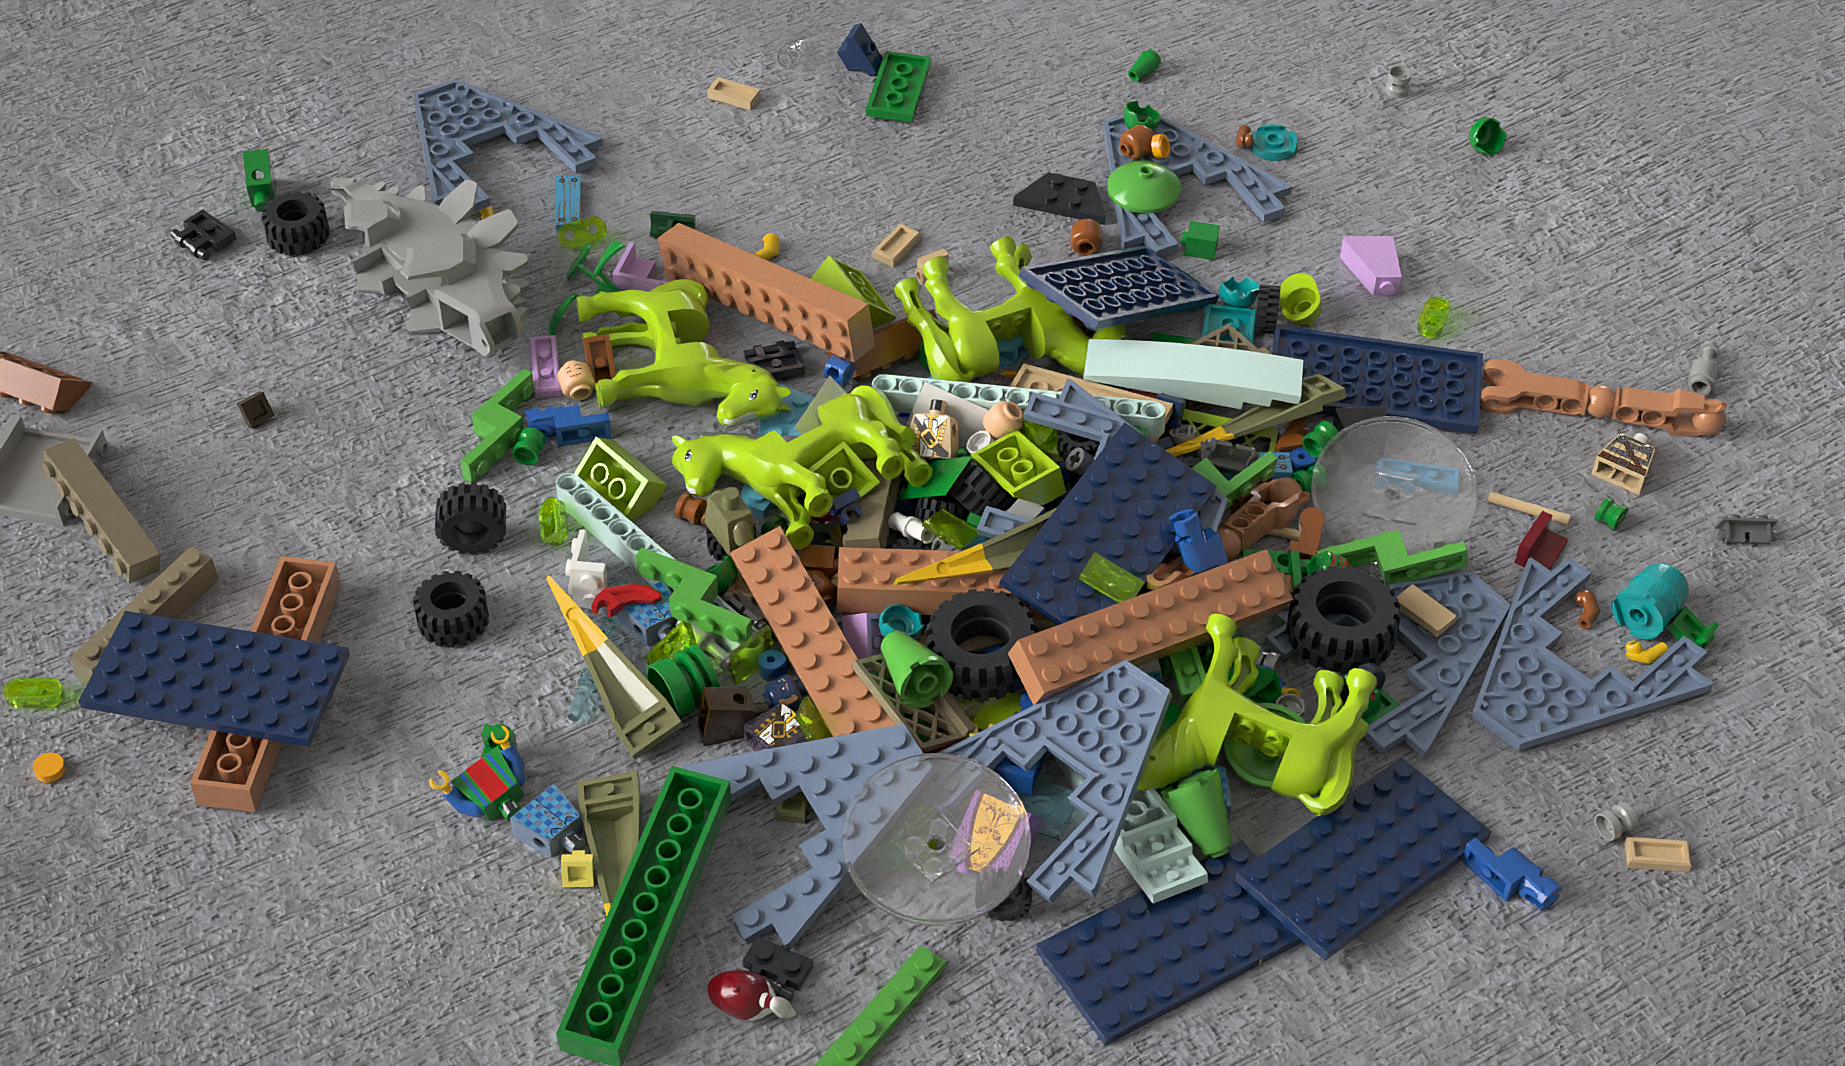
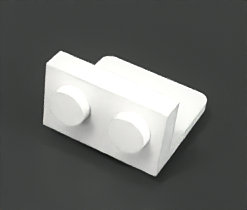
(586, 577)

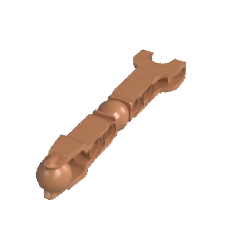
(1521, 389)
(1244, 526)

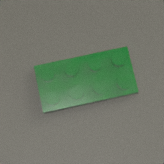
(898, 86)

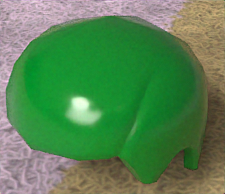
(1136, 115)
(1487, 136)
(725, 572)

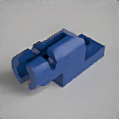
(569, 424)
(1198, 546)
(1511, 874)

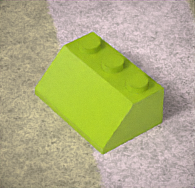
(855, 284)
(1021, 468)
(620, 478)

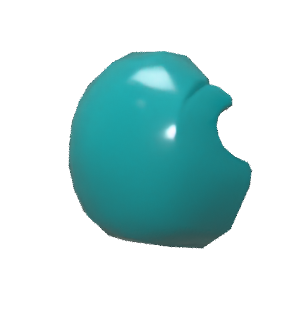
(1239, 294)
(900, 618)

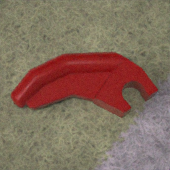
(619, 596)

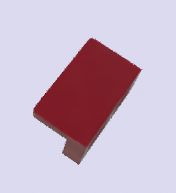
(1541, 543)

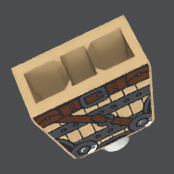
(1625, 462)

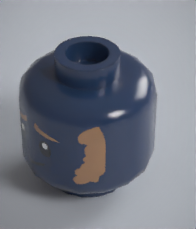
(785, 691)

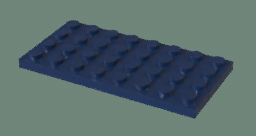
(1118, 287)
(1407, 378)
(1112, 510)
(215, 678)
(1362, 858)
(1160, 955)

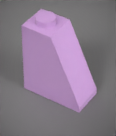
(1373, 263)

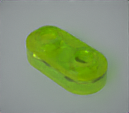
(581, 232)
(1433, 317)
(553, 521)
(35, 692)

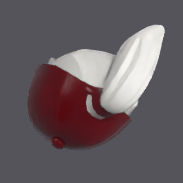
(747, 996)

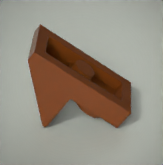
(599, 357)
(1293, 436)

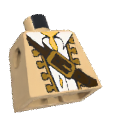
(935, 433)

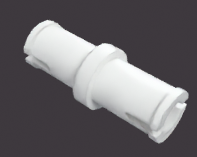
(910, 527)

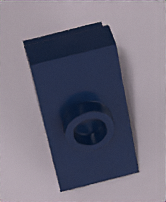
(860, 51)

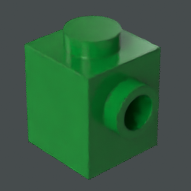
(1201, 240)

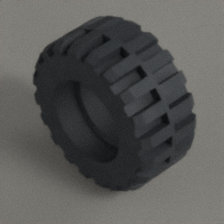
(1347, 593)
(976, 615)

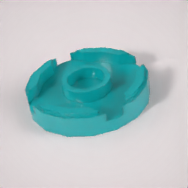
(1274, 142)

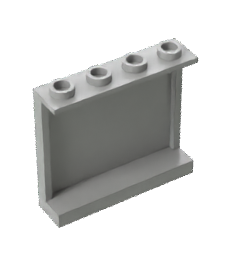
(23, 484)

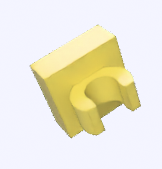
(577, 869)

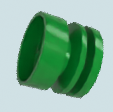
(683, 678)

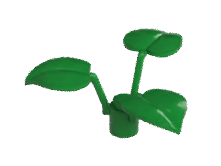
(604, 286)

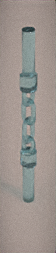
(585, 680)

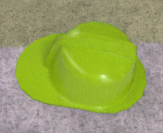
(1300, 299)

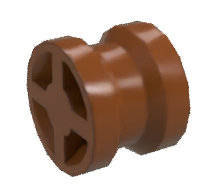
(690, 508)

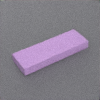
(545, 366)

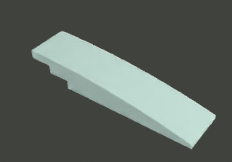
(1195, 371)
(1153, 845)

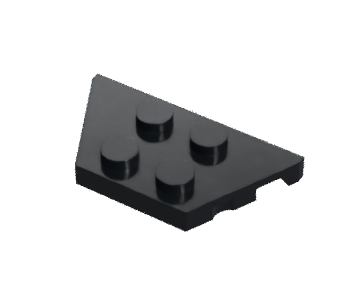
(1063, 197)

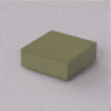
(793, 809)

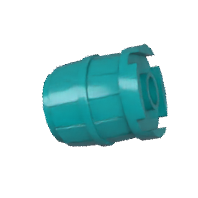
(1651, 600)

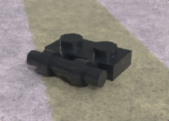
(208, 231)
(779, 359)
(778, 964)

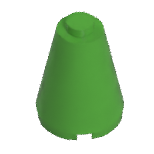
(915, 670)
(1202, 811)

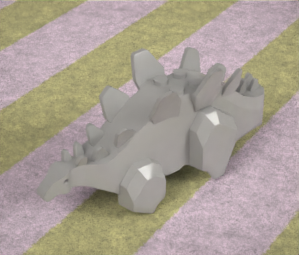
(439, 260)

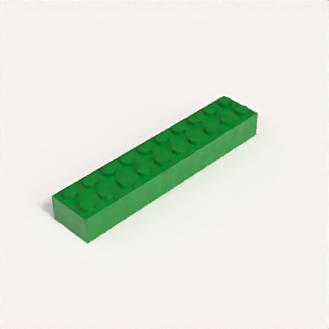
(644, 917)

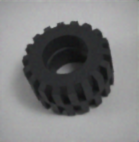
(295, 223)
(978, 489)
(470, 518)
(447, 592)

